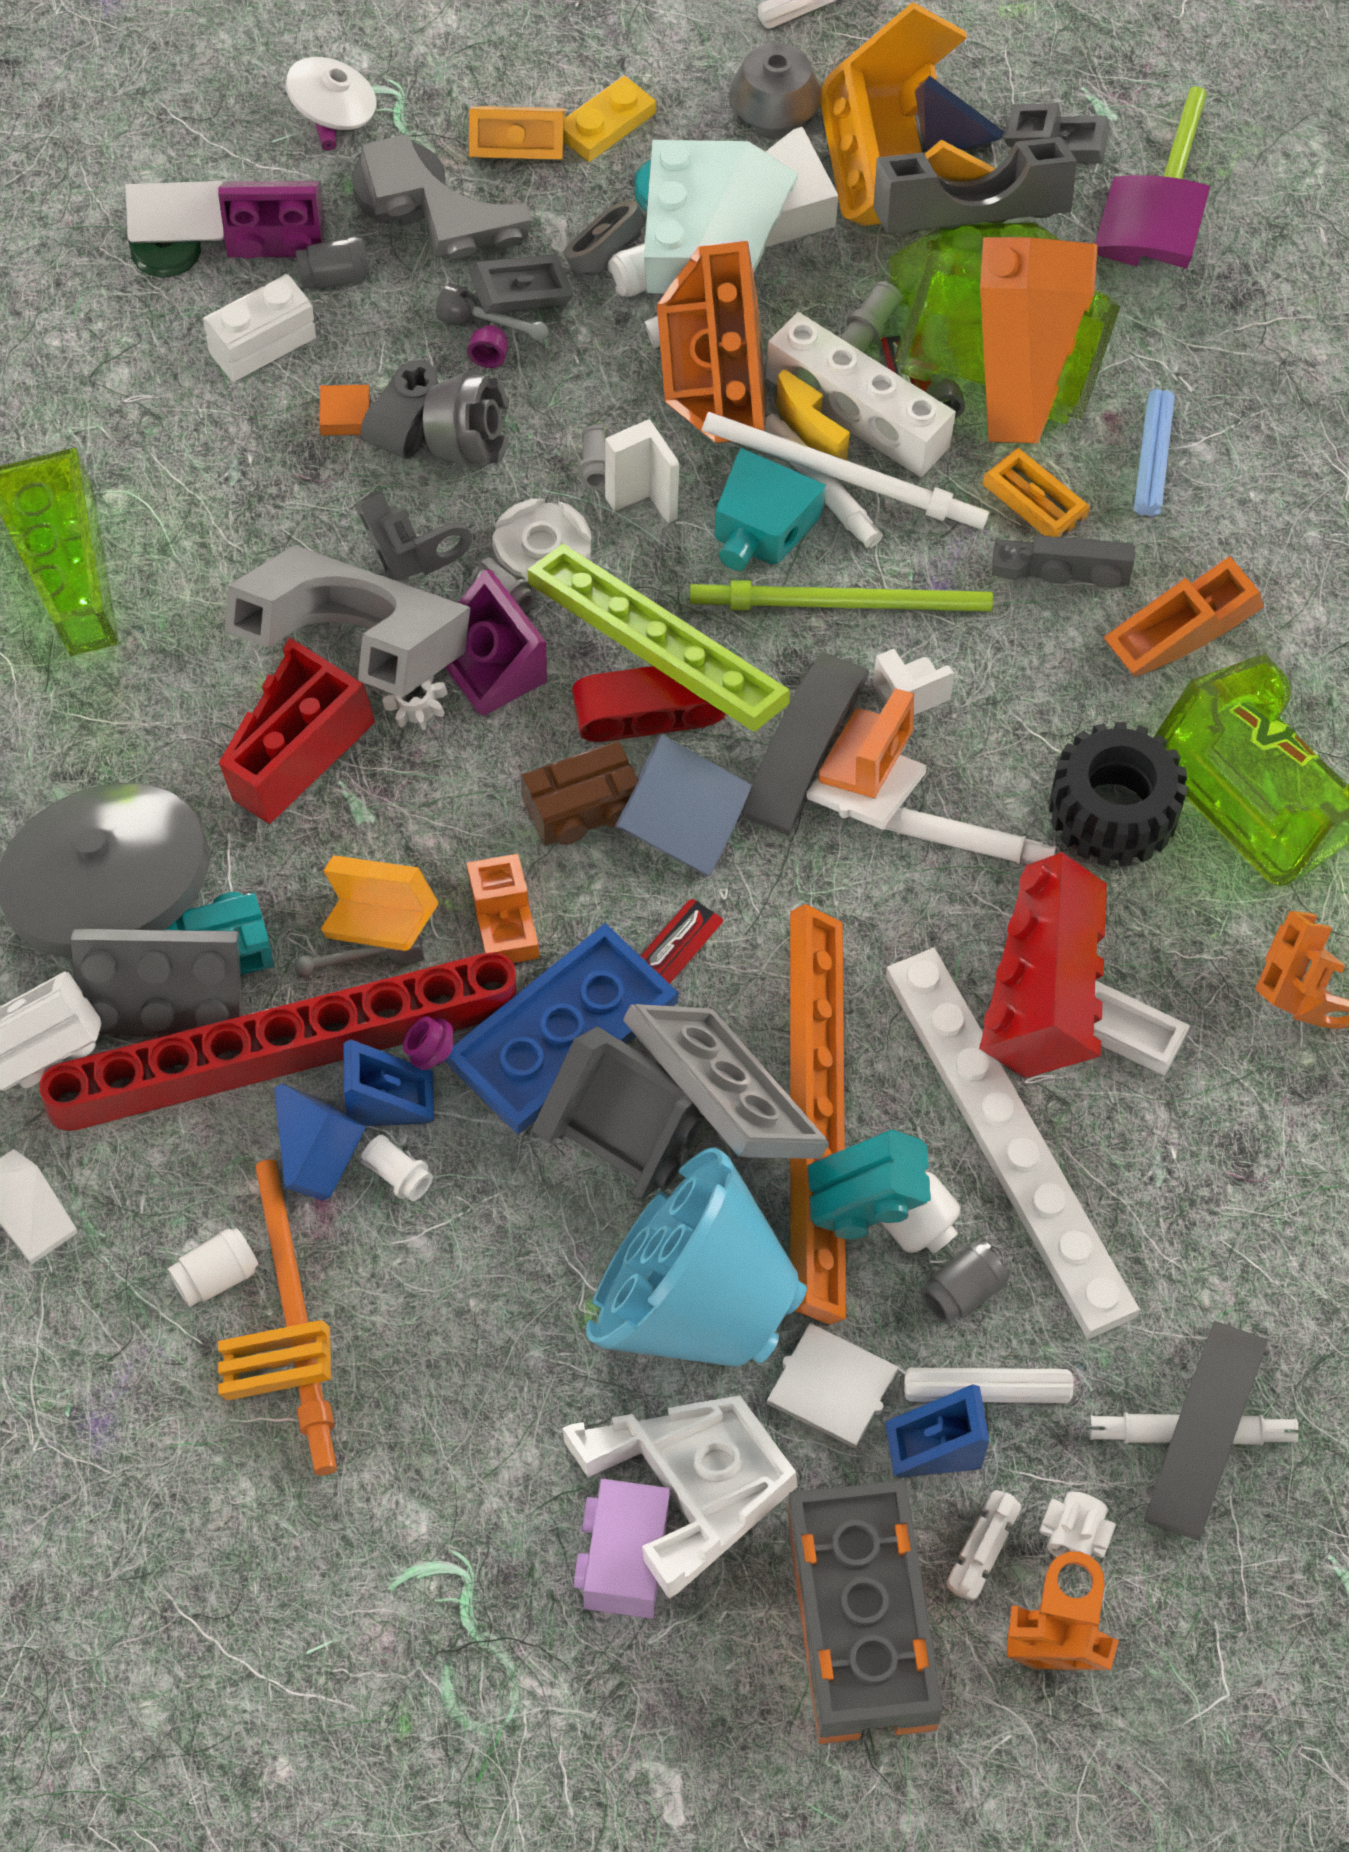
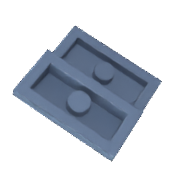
(684, 806)

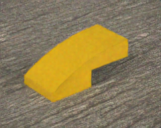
(801, 410)

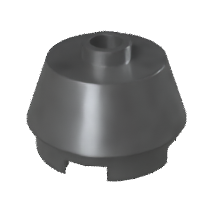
(775, 90)
(465, 420)

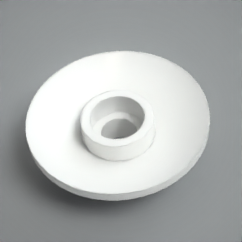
(330, 93)

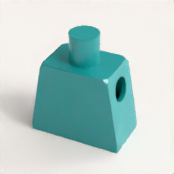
(764, 511)

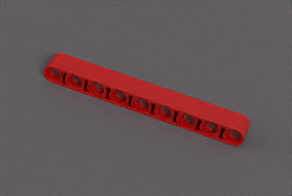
(253, 1037)

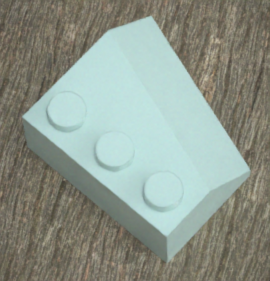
(709, 197)

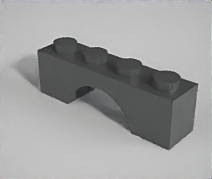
(1030, 182)

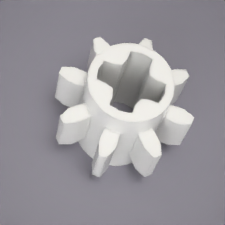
(418, 709)
(1077, 1525)

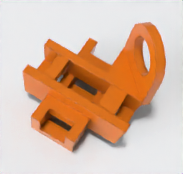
(1284, 975)
(1064, 1627)

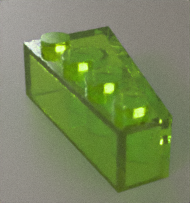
(58, 535)

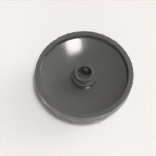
(103, 862)

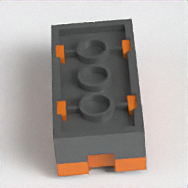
(863, 1611)

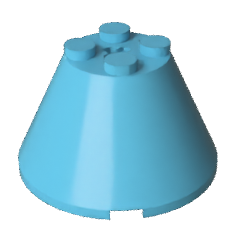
(698, 1274)

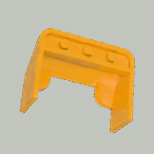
(873, 107)

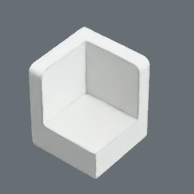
(918, 677)

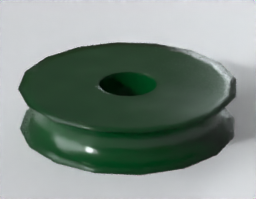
(165, 261)

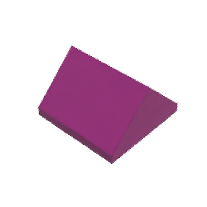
(502, 648)

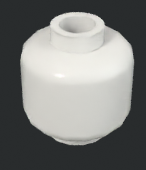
(928, 1224)

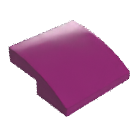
(1151, 219)

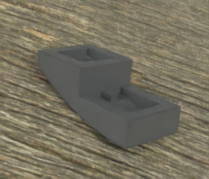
(1082, 134)

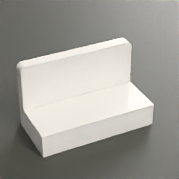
(173, 212)
(641, 467)

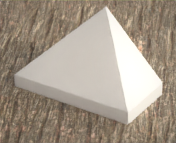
(30, 1208)

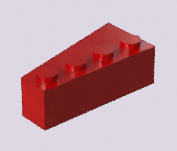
(1048, 971)

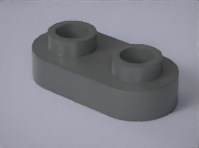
(604, 237)

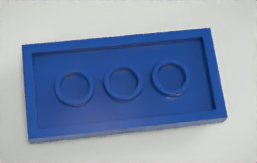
(524, 1043)

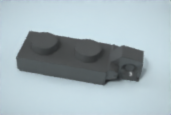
(1064, 560)

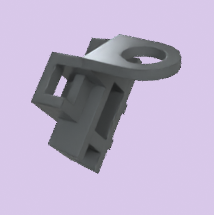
(396, 541)

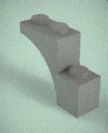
(455, 222)

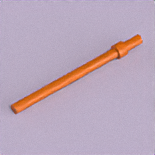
(314, 1413)

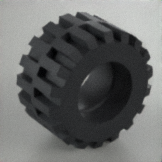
(1122, 759)

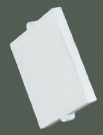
(877, 811)
(832, 1385)

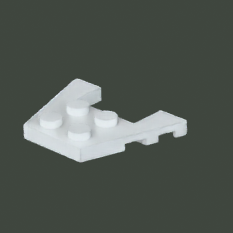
(718, 1472)

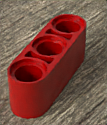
(637, 705)

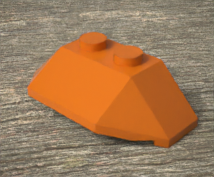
(713, 339)

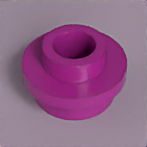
(428, 1042)

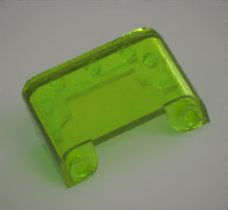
(947, 334)
(1255, 772)

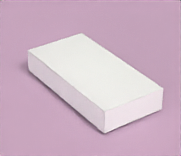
(1138, 1030)

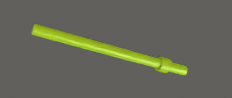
(742, 596)

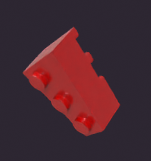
(295, 732)

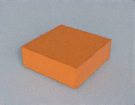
(343, 408)

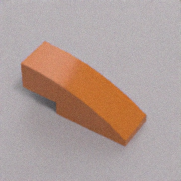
(1185, 618)

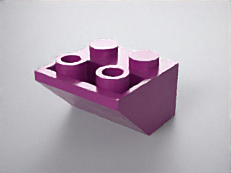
(270, 217)

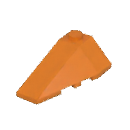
(1030, 315)

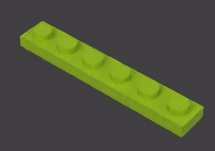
(659, 637)

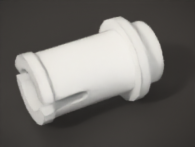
(406, 1176)

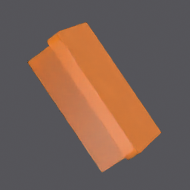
(869, 746)

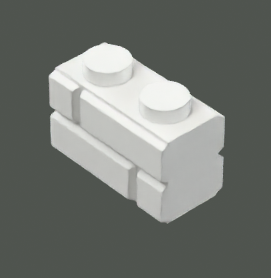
(259, 327)
(43, 1029)

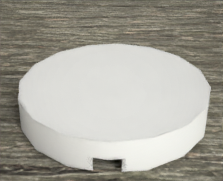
(534, 530)

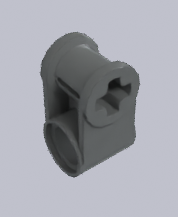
(397, 415)

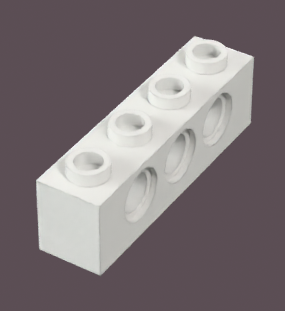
(863, 394)

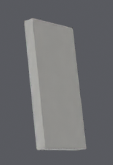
(726, 1082)

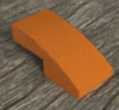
(503, 908)

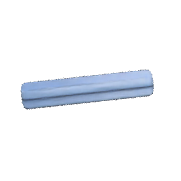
(1154, 452)

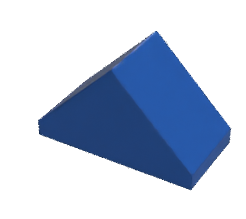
(385, 1088)
(313, 1142)
(940, 1435)

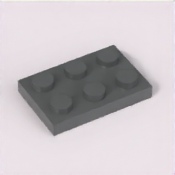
(158, 978)

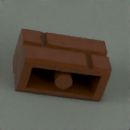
(578, 793)

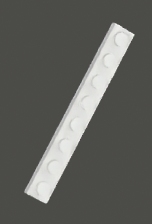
(1012, 1145)

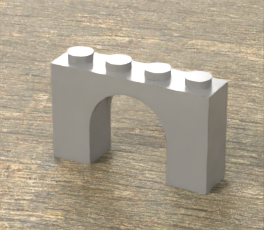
(408, 632)

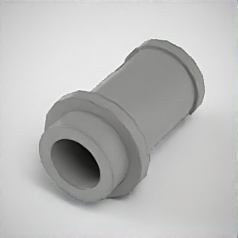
(592, 467)
(518, 589)

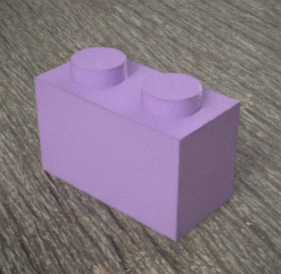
(620, 1524)

